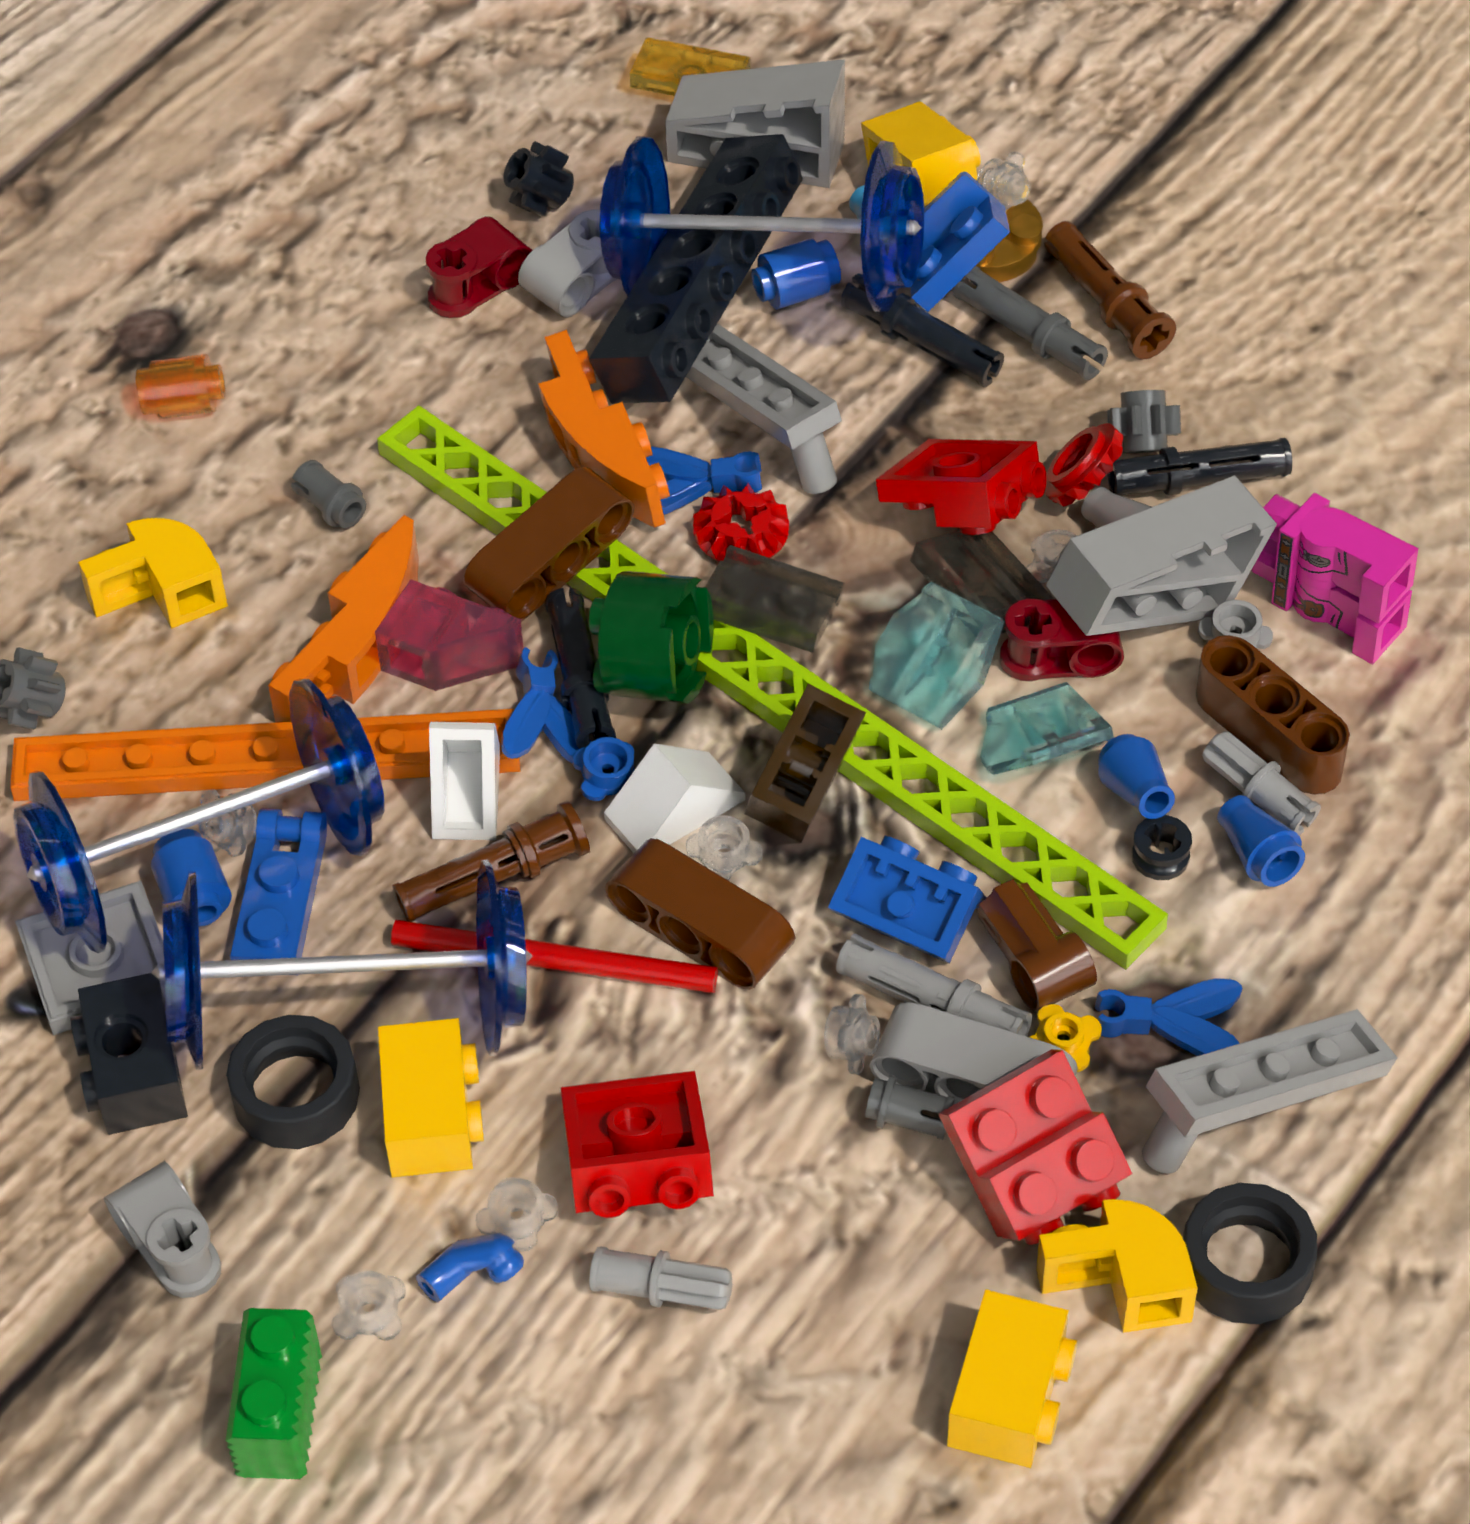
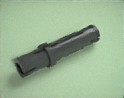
(1048, 333)

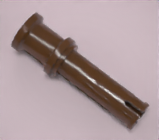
(1121, 303)
(520, 851)

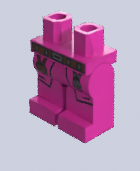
(1339, 572)

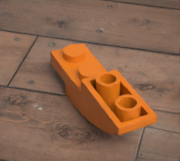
(598, 433)
(344, 651)

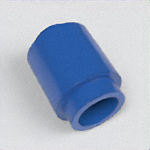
(796, 273)
(185, 852)

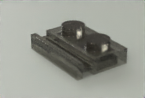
(978, 571)
(773, 598)

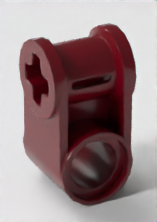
(474, 267)
(1057, 642)

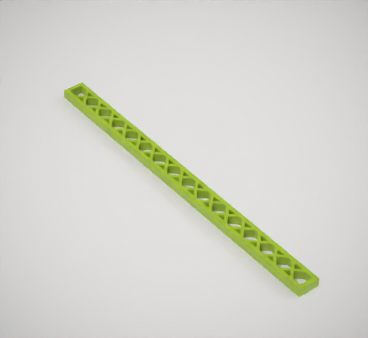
(766, 663)

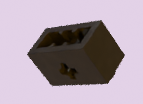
(804, 763)

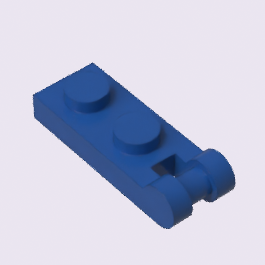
(280, 886)

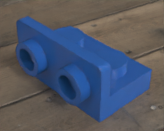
(958, 233)
(907, 898)

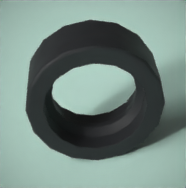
(280, 1040)
(1271, 1211)

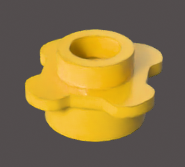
(1081, 1031)

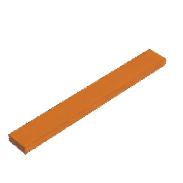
(217, 755)

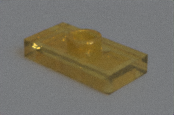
(663, 64)

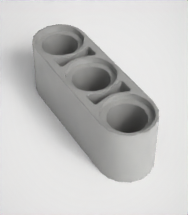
(950, 1052)

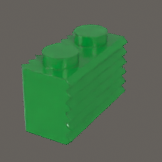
(273, 1394)

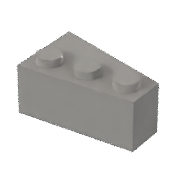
(789, 100)
(1163, 561)

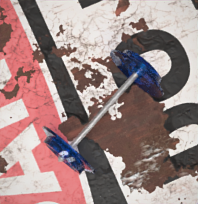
(891, 223)
(336, 767)
(499, 959)

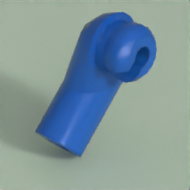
(467, 1256)

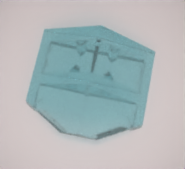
(935, 654)
(1041, 730)

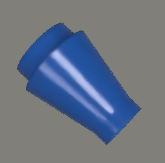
(1134, 772)
(1263, 844)

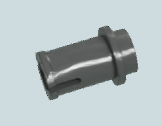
(340, 502)
(904, 1106)

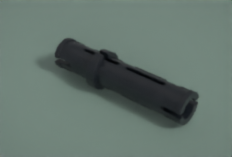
(926, 333)
(1266, 459)
(577, 665)

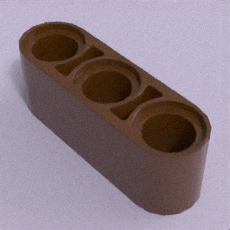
(549, 543)
(1272, 714)
(700, 913)

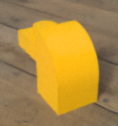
(159, 561)
(1131, 1251)

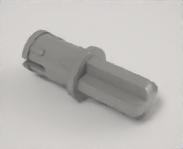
(1260, 782)
(660, 1278)

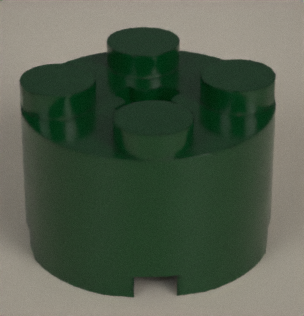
(652, 636)

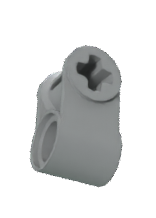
(568, 266)
(167, 1231)

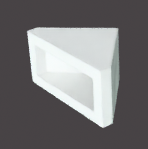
(464, 780)
(671, 796)

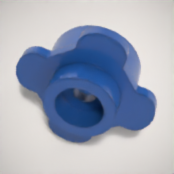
(601, 755)

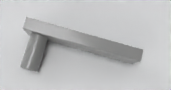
(771, 400)
(1259, 1079)

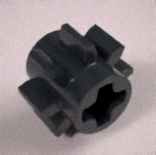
(538, 178)

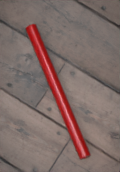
(567, 957)

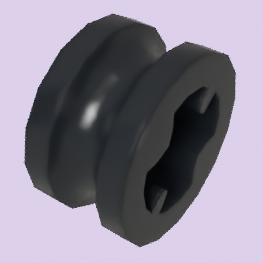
(1158, 865)

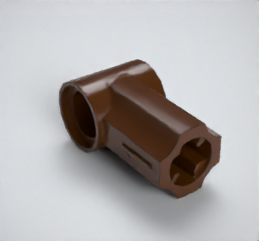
(1041, 958)

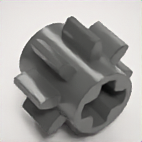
(1145, 420)
(29, 688)

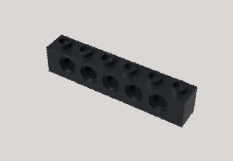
(694, 273)

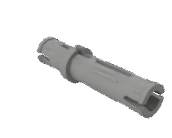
(921, 985)

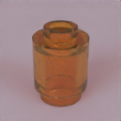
(180, 386)

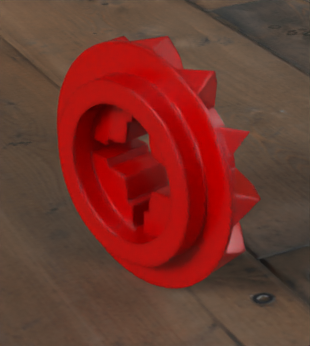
(1083, 463)
(715, 531)

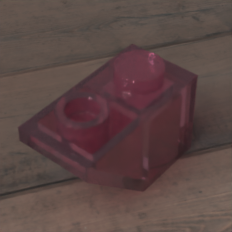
(445, 638)

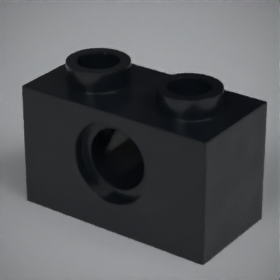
(136, 1087)

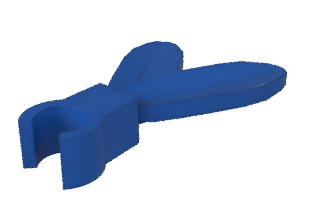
(694, 477)
(538, 712)
(1176, 1016)

